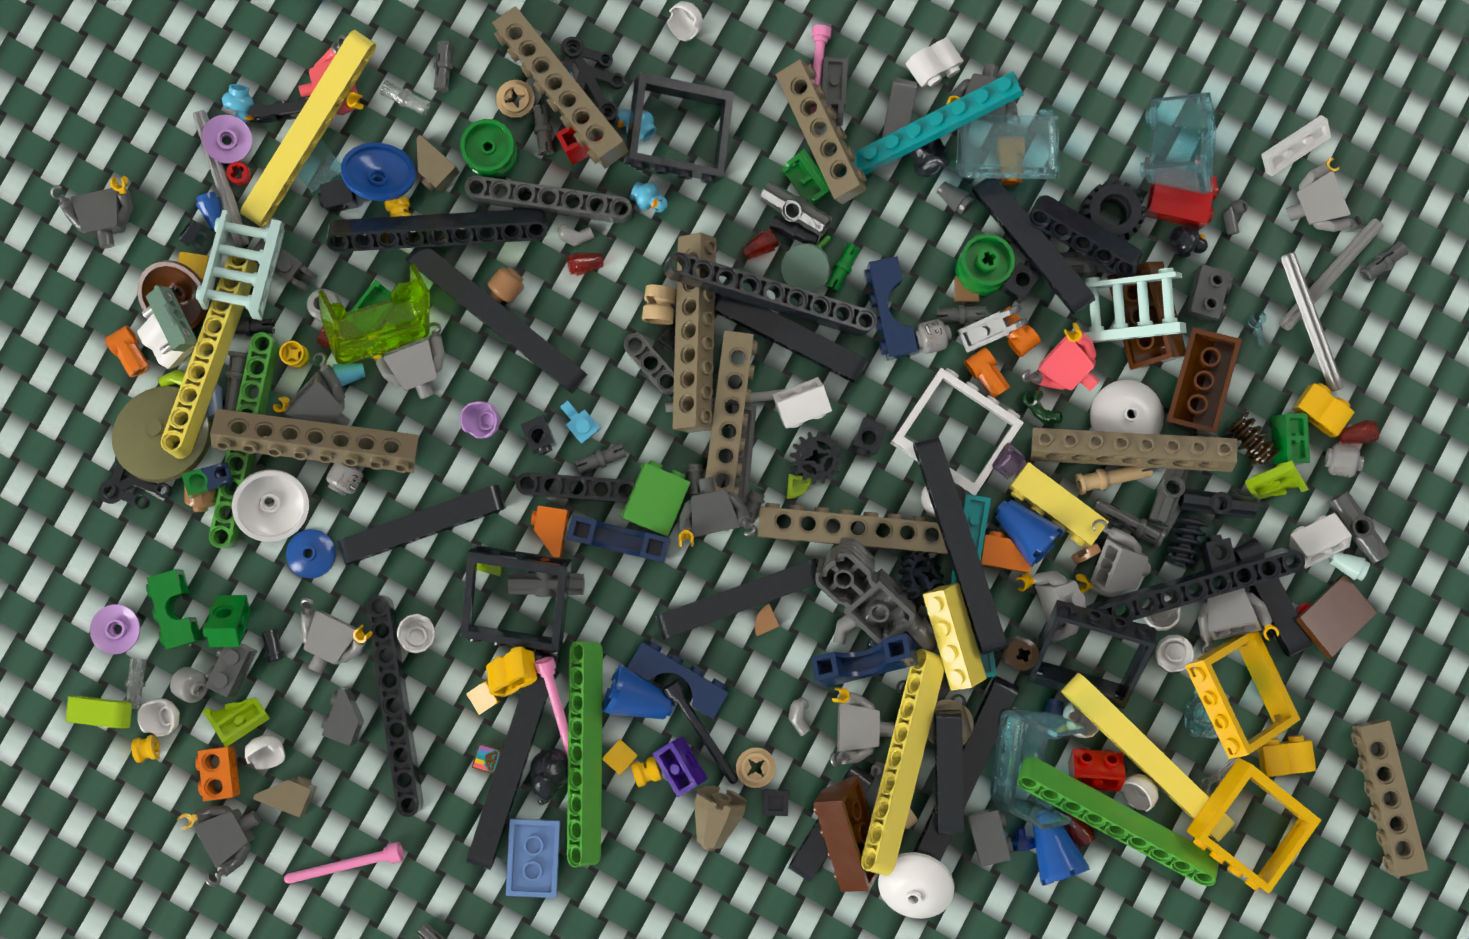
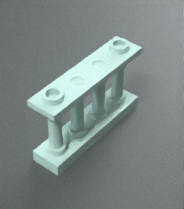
(260, 280)
(1145, 327)

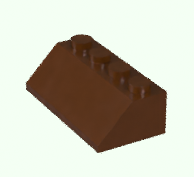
(1155, 349)
(1203, 382)
(845, 826)

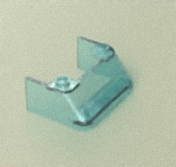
(1023, 736)

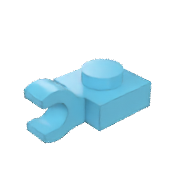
(581, 424)

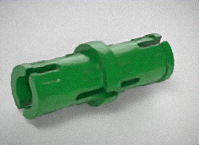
(842, 267)

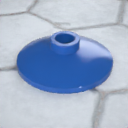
(321, 559)

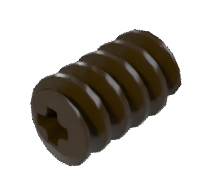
(1251, 440)
(1028, 657)

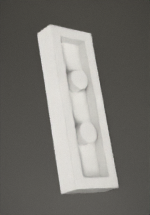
(1296, 145)

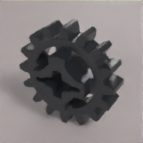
(818, 468)
(919, 576)

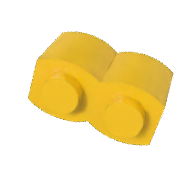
(1323, 409)
(511, 672)
(1287, 757)

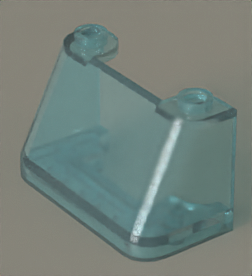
(1181, 143)
(1010, 147)

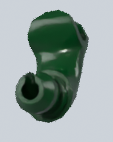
(1045, 416)

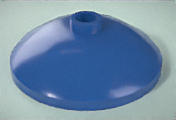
(378, 171)

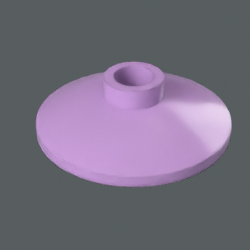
(231, 127)
(103, 629)

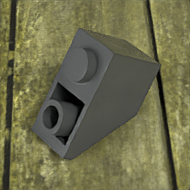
(344, 719)

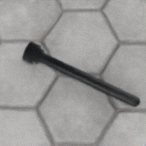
(675, 691)

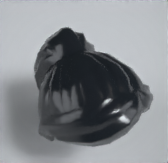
(929, 158)
(548, 773)

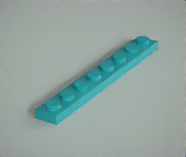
(938, 123)

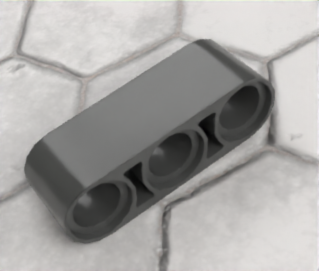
(899, 105)
(644, 354)

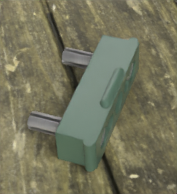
(171, 320)

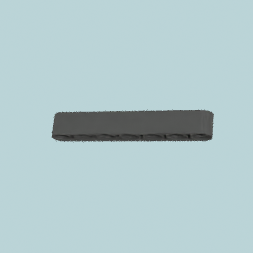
(540, 192)

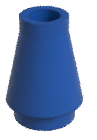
(209, 207)

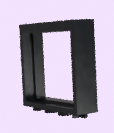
(685, 90)
(520, 561)
(1058, 677)

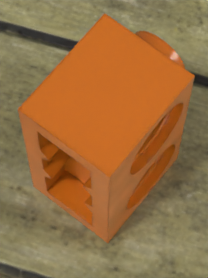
(226, 773)

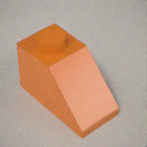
(551, 528)
(1002, 554)

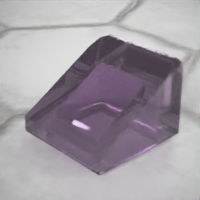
(1009, 461)

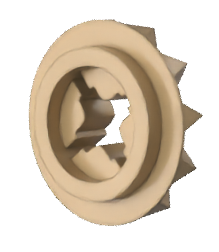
(505, 94)
(754, 779)

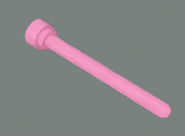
(821, 35)
(545, 668)
(392, 854)

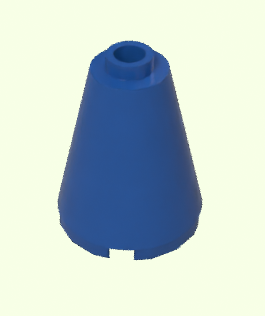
(1028, 530)
(635, 697)
(1057, 855)

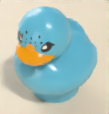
(239, 100)
(647, 128)
(647, 196)

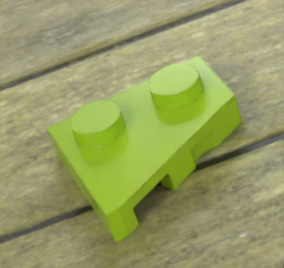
(1276, 481)
(236, 719)

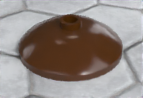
(176, 276)

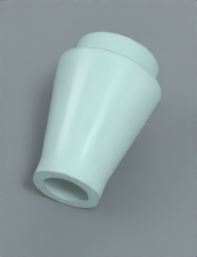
(1351, 565)

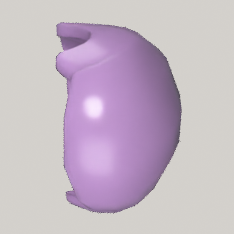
(480, 419)

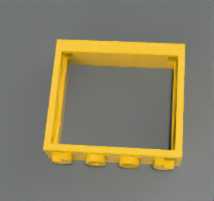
(1267, 682)
(1222, 800)

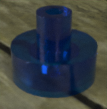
(1022, 842)

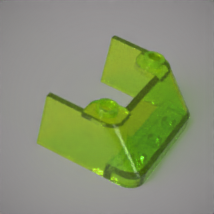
(378, 326)

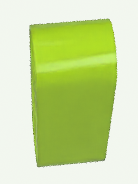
(99, 712)

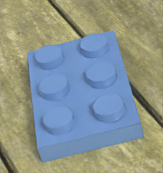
(533, 858)

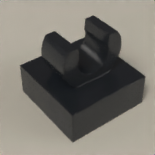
(190, 233)

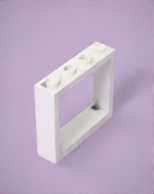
(970, 391)

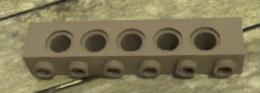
(791, 81)
(1412, 857)

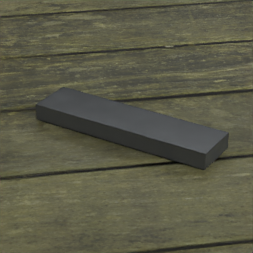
(746, 457)

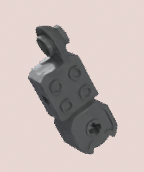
(871, 597)

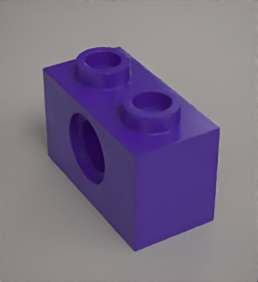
(680, 766)

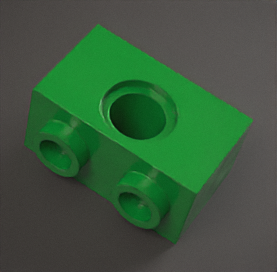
(227, 621)

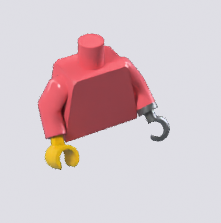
(352, 100)
(1067, 363)

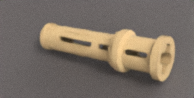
(1101, 479)

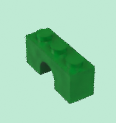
(164, 591)

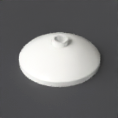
(1111, 405)
(273, 520)
(917, 876)

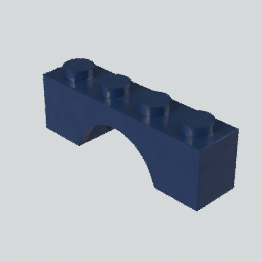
(897, 339)
(618, 539)
(888, 656)
(706, 694)

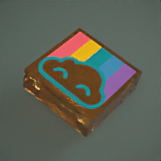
(486, 758)

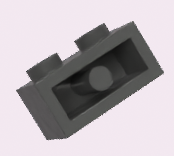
(1208, 294)
(230, 669)
(989, 836)

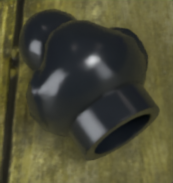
(1187, 240)

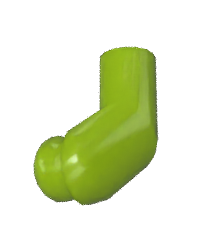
(171, 378)

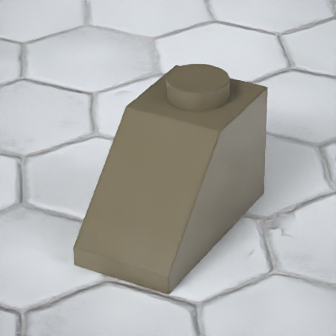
(434, 166)
(289, 796)

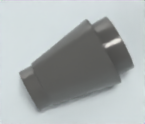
(955, 197)

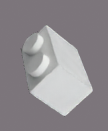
(802, 403)
(1320, 539)

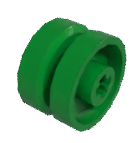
(489, 135)
(985, 264)

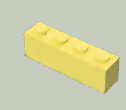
(1056, 504)
(954, 636)

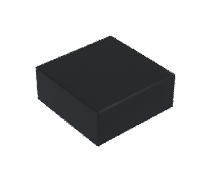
(775, 802)

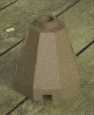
(716, 815)

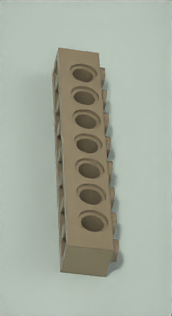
(515, 25)
(694, 343)
(731, 343)
(306, 433)
(1134, 449)
(769, 529)

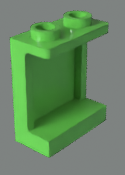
(655, 498)

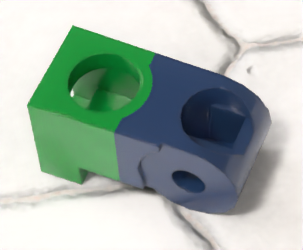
(207, 479)

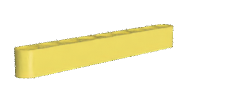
(308, 128)
(201, 363)
(1141, 750)
(903, 764)

